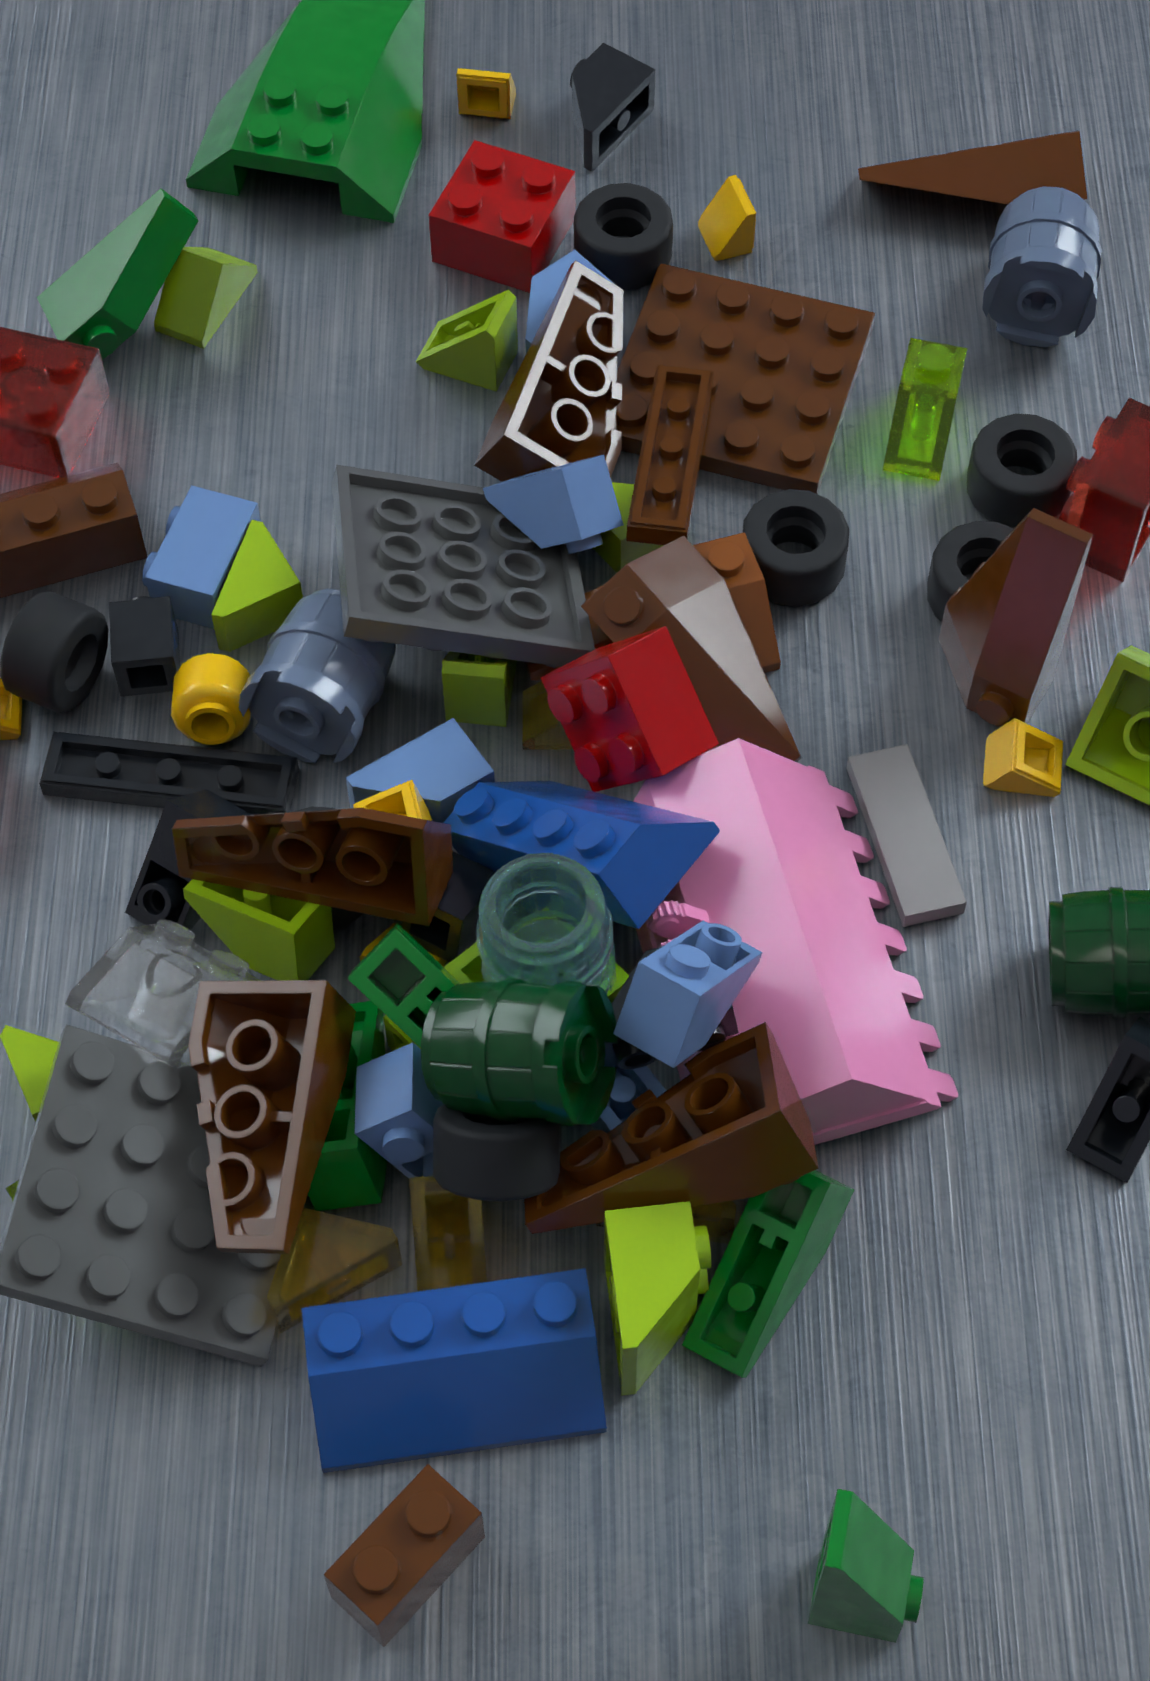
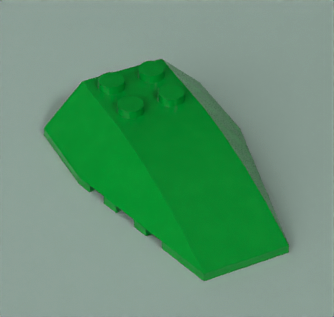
(327, 102)

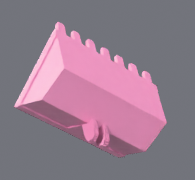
(794, 891)

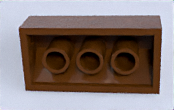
(67, 529)

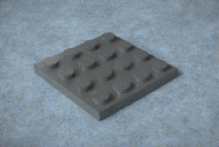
(451, 572)
(120, 1208)

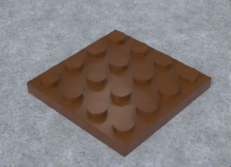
(777, 366)

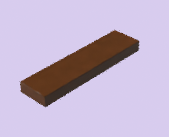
(670, 455)

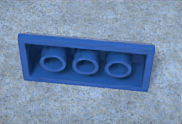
(626, 845)
(453, 1370)

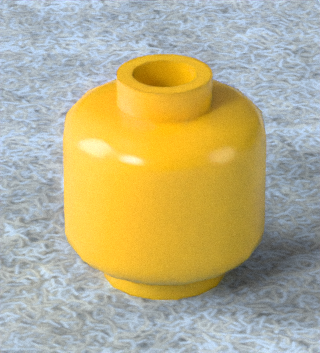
(208, 699)

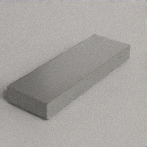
(906, 835)

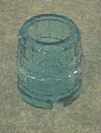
(546, 924)

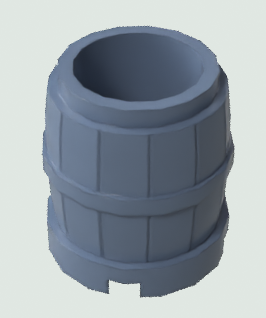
(1043, 267)
(315, 682)

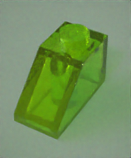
(925, 409)

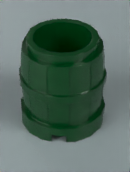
(1100, 952)
(521, 1050)

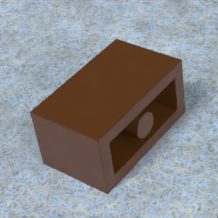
(405, 1555)

